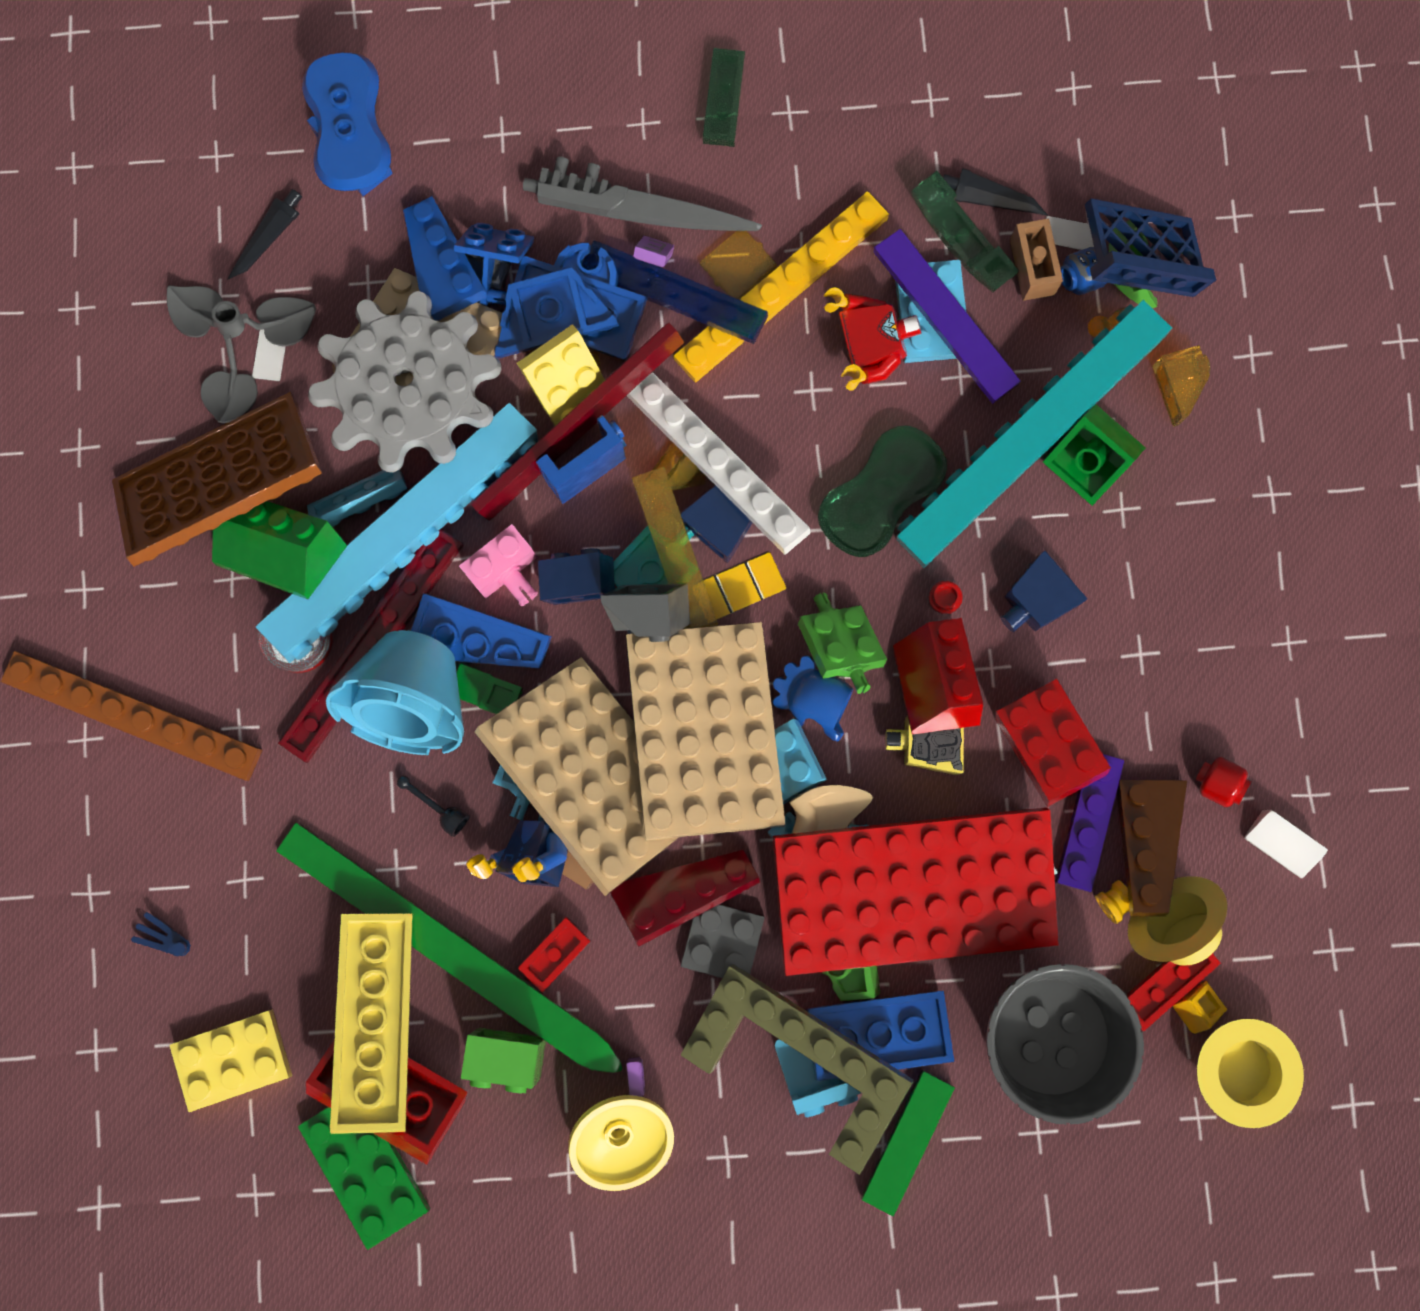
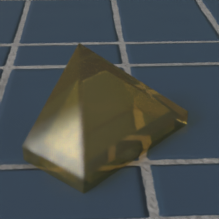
(680, 469)

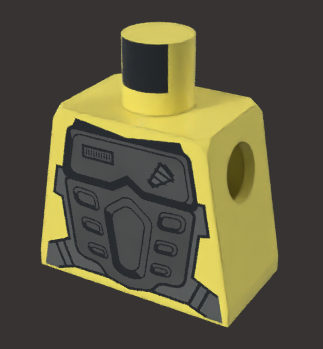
(932, 751)

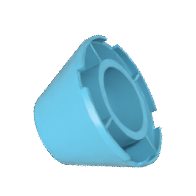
(402, 695)

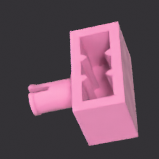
(500, 564)

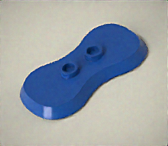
(349, 143)

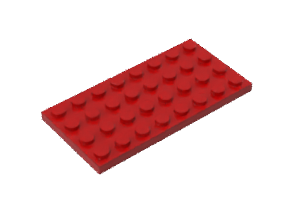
(916, 890)

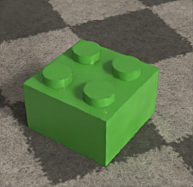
(503, 1059)

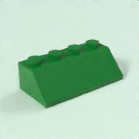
(278, 547)

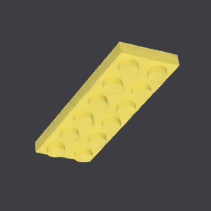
(372, 1024)

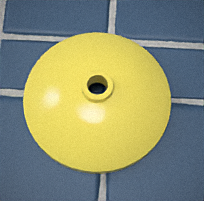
(623, 1156)

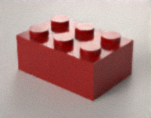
(1052, 742)

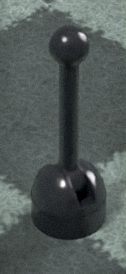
(451, 819)

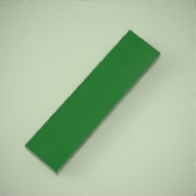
(907, 1143)

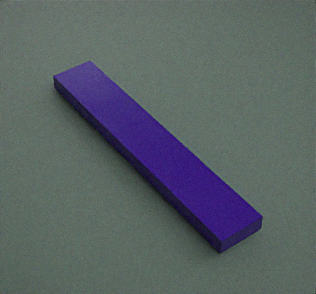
(946, 316)

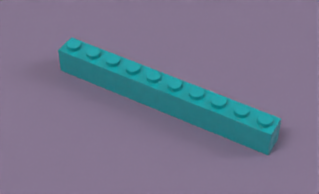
(1034, 433)

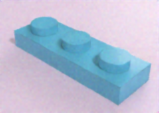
(358, 496)

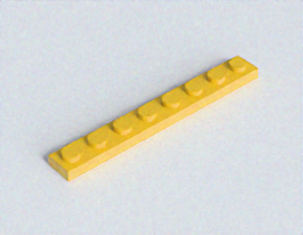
(788, 281)

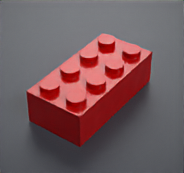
(429, 1106)

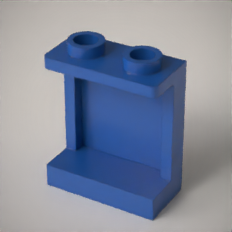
(588, 465)

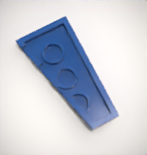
(439, 270)
(479, 636)

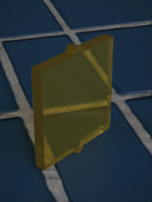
(738, 264)

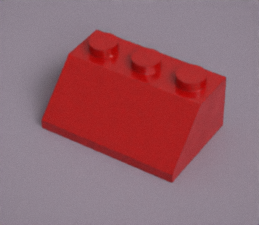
(938, 678)

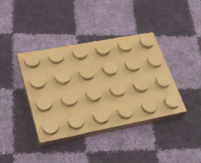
(705, 732)
(579, 769)

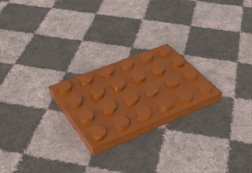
(213, 478)

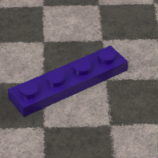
(1089, 829)

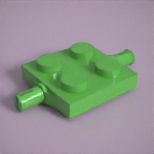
(842, 642)

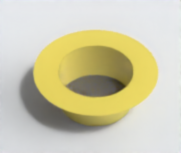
(1190, 928)
(1250, 1073)

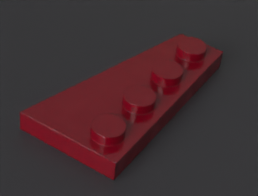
(674, 896)

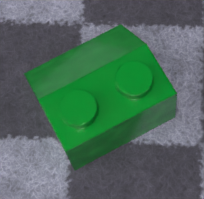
(1094, 454)

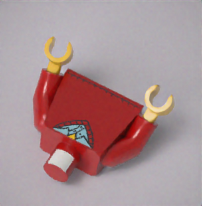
(871, 335)

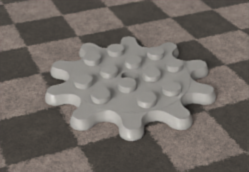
(410, 414)

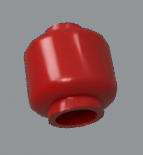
(1223, 782)

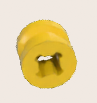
(1114, 902)

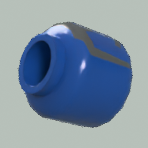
(1077, 272)

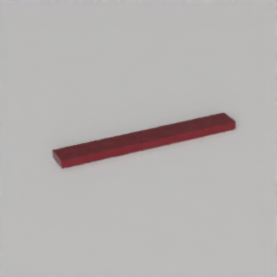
(579, 421)
(389, 615)

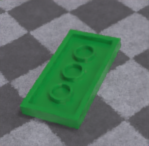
(366, 1179)

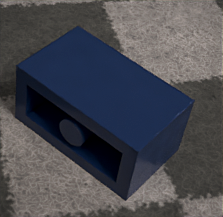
(575, 577)

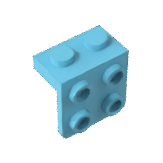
(807, 1093)

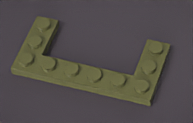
(879, 1082)

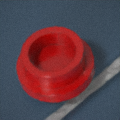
(945, 597)

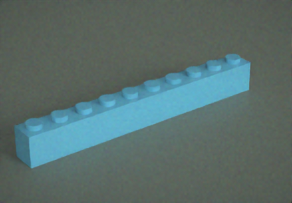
(399, 533)

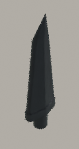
(982, 191)
(273, 224)

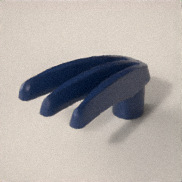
(172, 944)

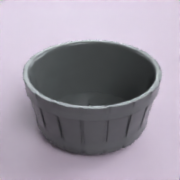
(1065, 1044)

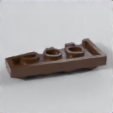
(1150, 838)

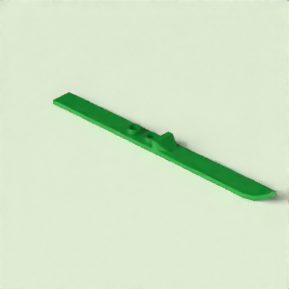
(452, 952)

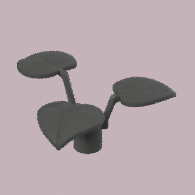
(199, 308)

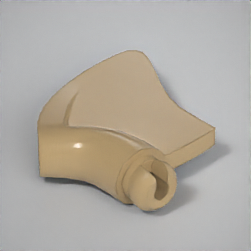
(828, 807)

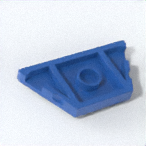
(545, 307)

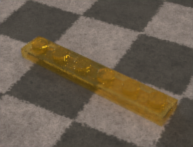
(673, 543)

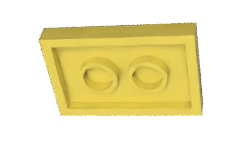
(561, 373)
(230, 1060)

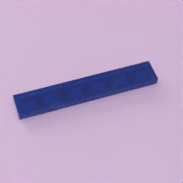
(683, 294)

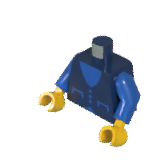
(531, 857)

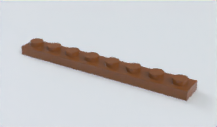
(131, 716)

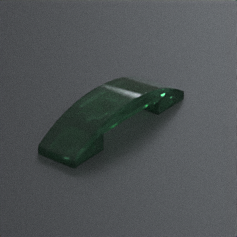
(961, 235)

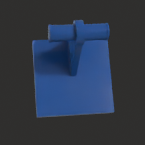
(493, 244)

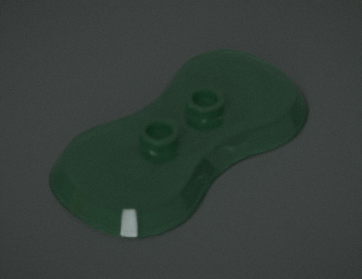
(866, 509)

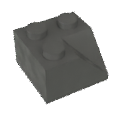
(648, 609)

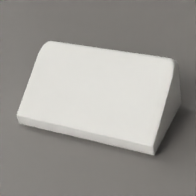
(1285, 843)

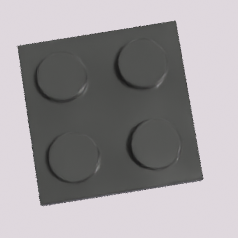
(722, 939)

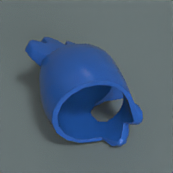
(812, 696)

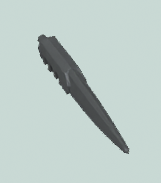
(626, 204)

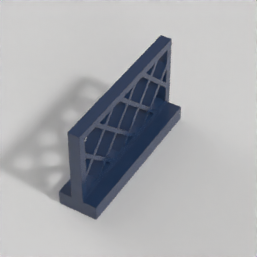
(1147, 270)

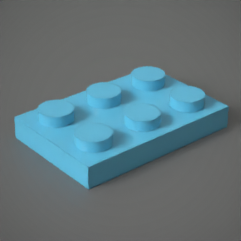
(929, 345)

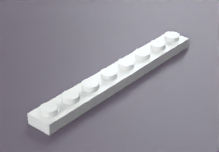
(719, 464)

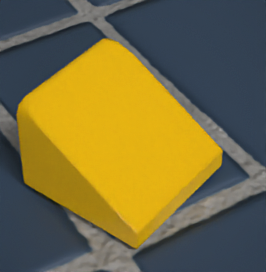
(1200, 1008)

